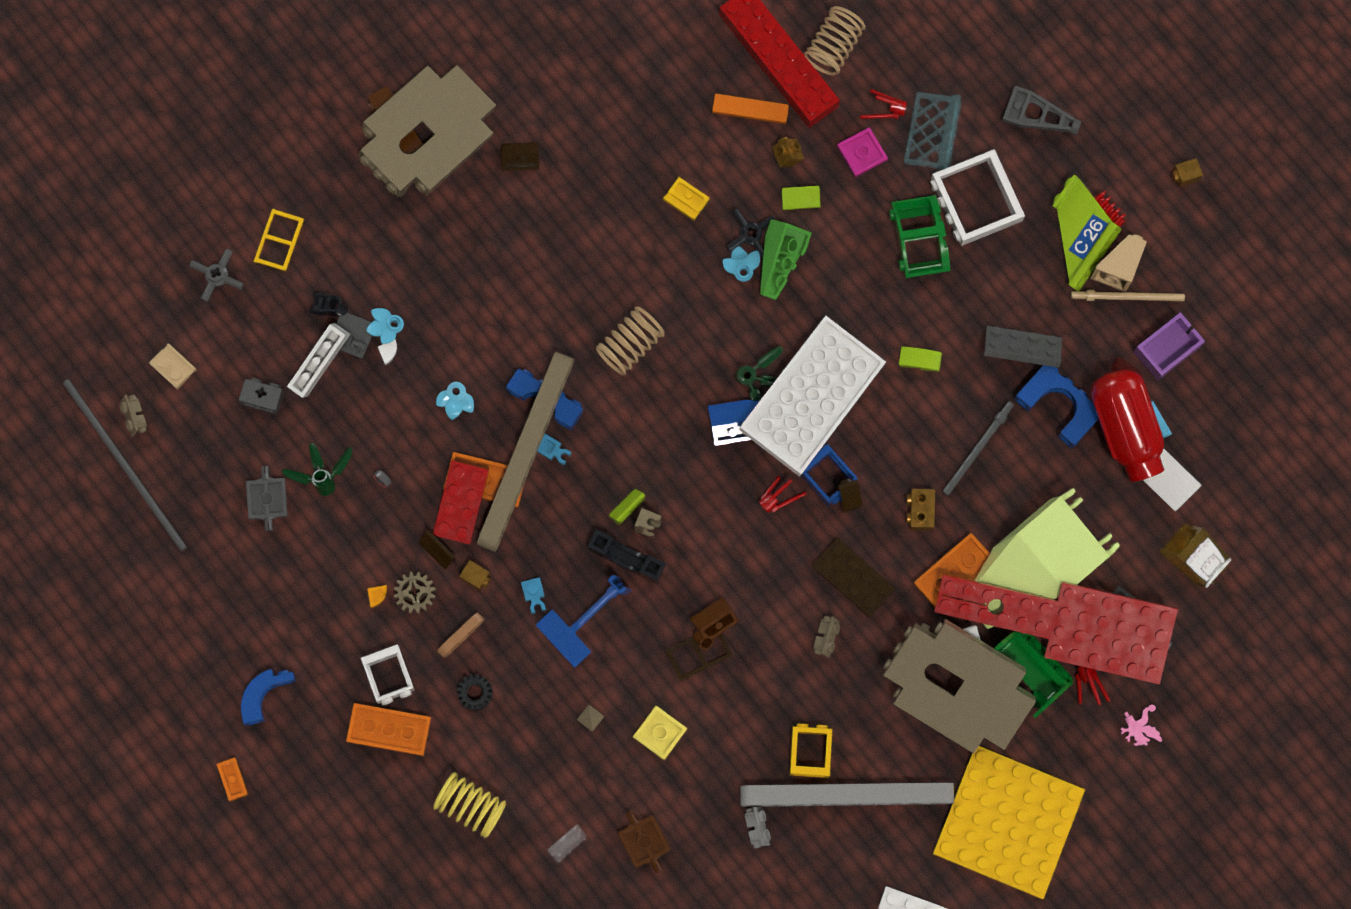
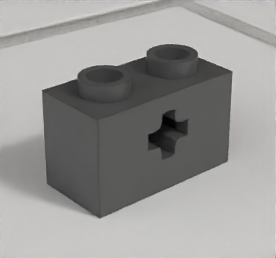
(268, 403)

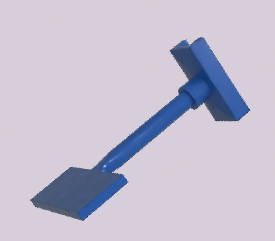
(565, 637)

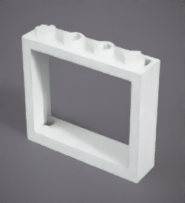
(1006, 189)

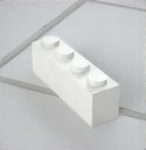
(318, 360)

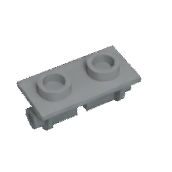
(756, 818)

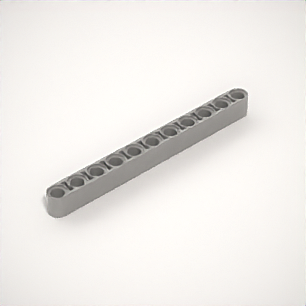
(846, 794)

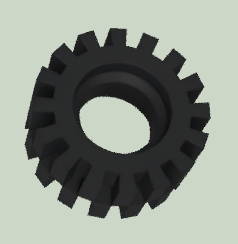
(474, 704)

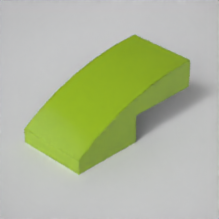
(920, 358)

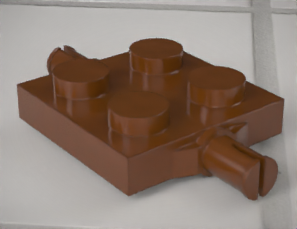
(644, 841)

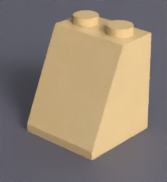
(1120, 264)

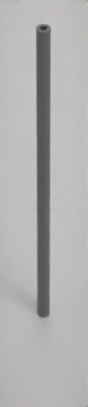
(125, 466)

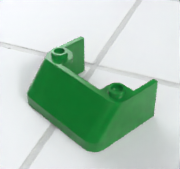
(1043, 675)

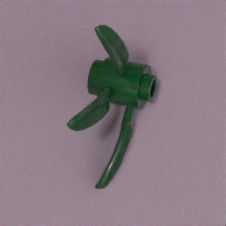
(765, 380)
(321, 478)

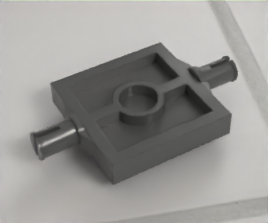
(266, 498)

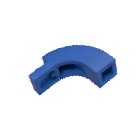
(257, 689)

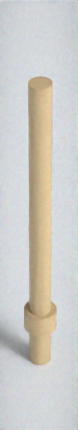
(1090, 295)

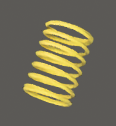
(448, 790)

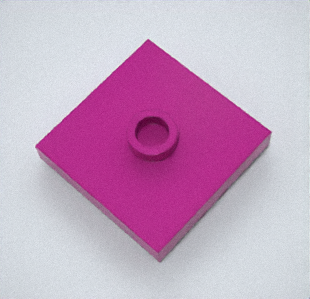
(862, 152)

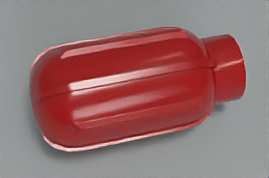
(1129, 423)

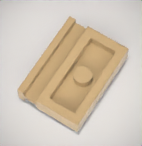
(172, 366)

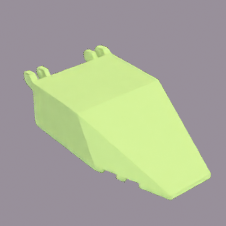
(1044, 552)

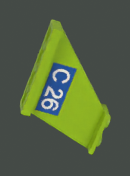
(1084, 230)

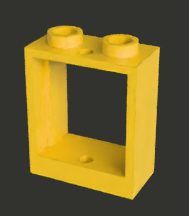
(810, 771)

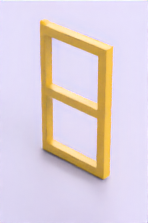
(292, 244)

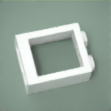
(378, 657)

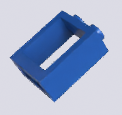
(826, 452)

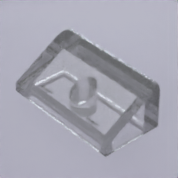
(567, 843)

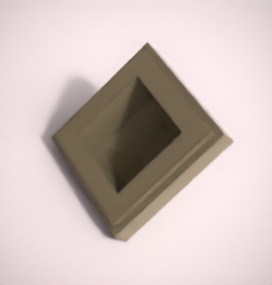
(590, 718)

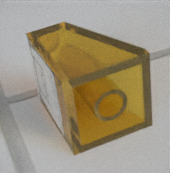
(1196, 555)

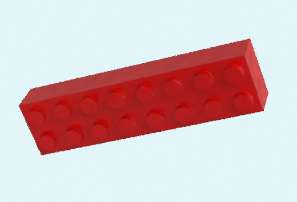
(780, 59)

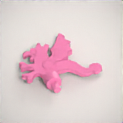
(1136, 728)

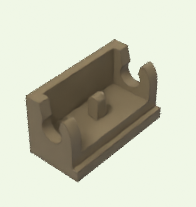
(647, 521)

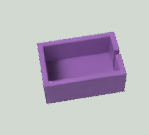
(1168, 346)

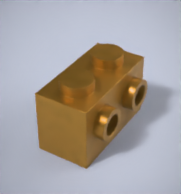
(921, 509)

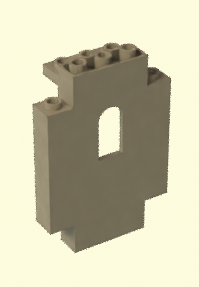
(449, 108)
(985, 704)

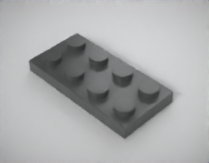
(1023, 346)

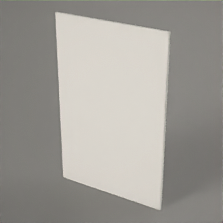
(1174, 483)

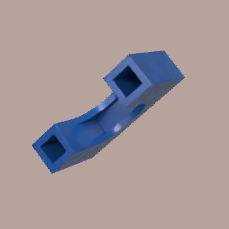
(1048, 381)

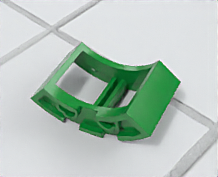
(914, 208)

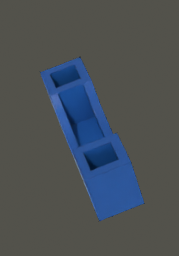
(525, 386)

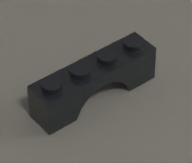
(635, 562)

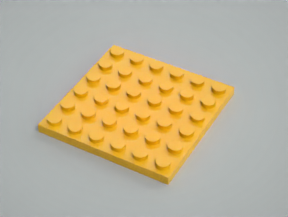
(1009, 822)

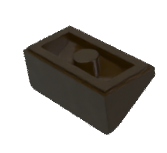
(436, 549)

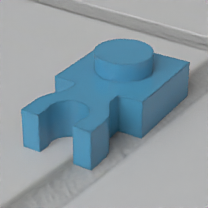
(551, 448)
(533, 592)

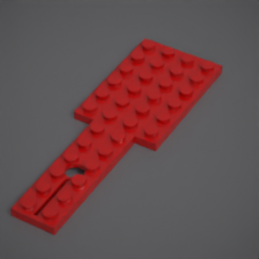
(1081, 626)

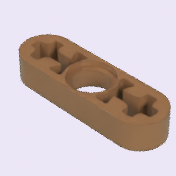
(461, 635)

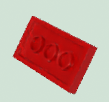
(461, 502)

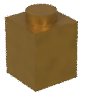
(1187, 172)
(475, 576)

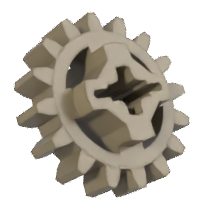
(406, 594)

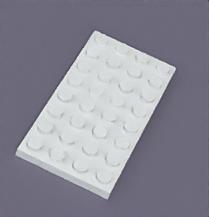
(812, 396)

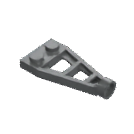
(1018, 104)

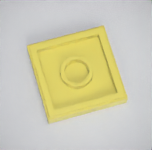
(660, 732)

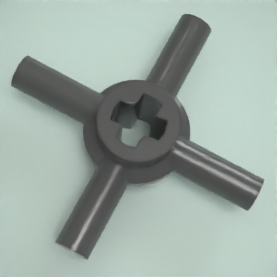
(218, 280)

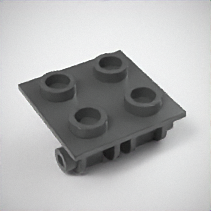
(359, 337)

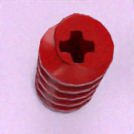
(1109, 209)

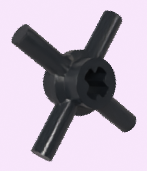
(748, 227)

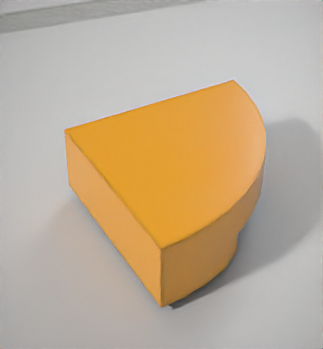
(377, 595)

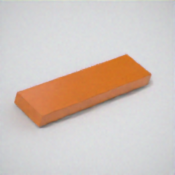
(750, 108)

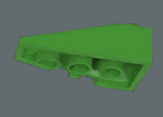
(781, 251)

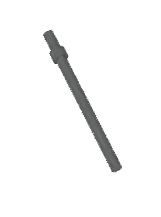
(999, 419)

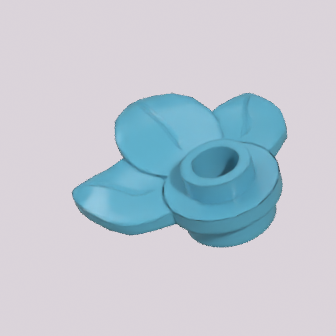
(742, 261)
(382, 326)
(455, 403)

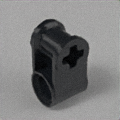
(324, 305)

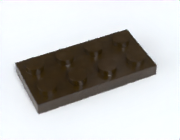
(853, 577)

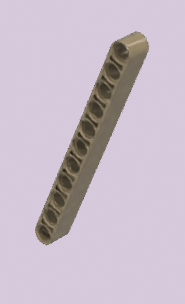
(525, 451)

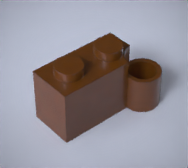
(712, 622)

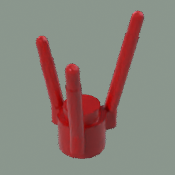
(897, 106)
(769, 501)
(1088, 676)

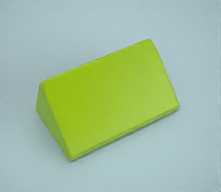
(800, 197)
(627, 506)

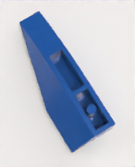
(728, 418)

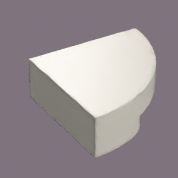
(388, 351)

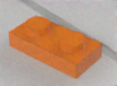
(232, 779)

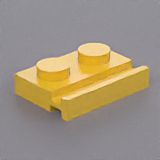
(686, 199)

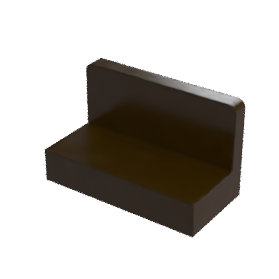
(520, 156)

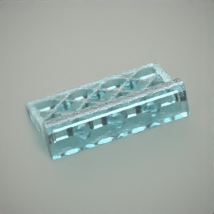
(948, 135)

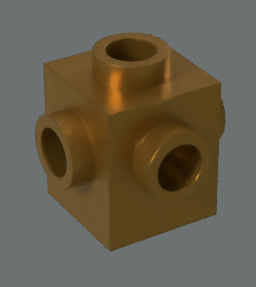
(787, 152)

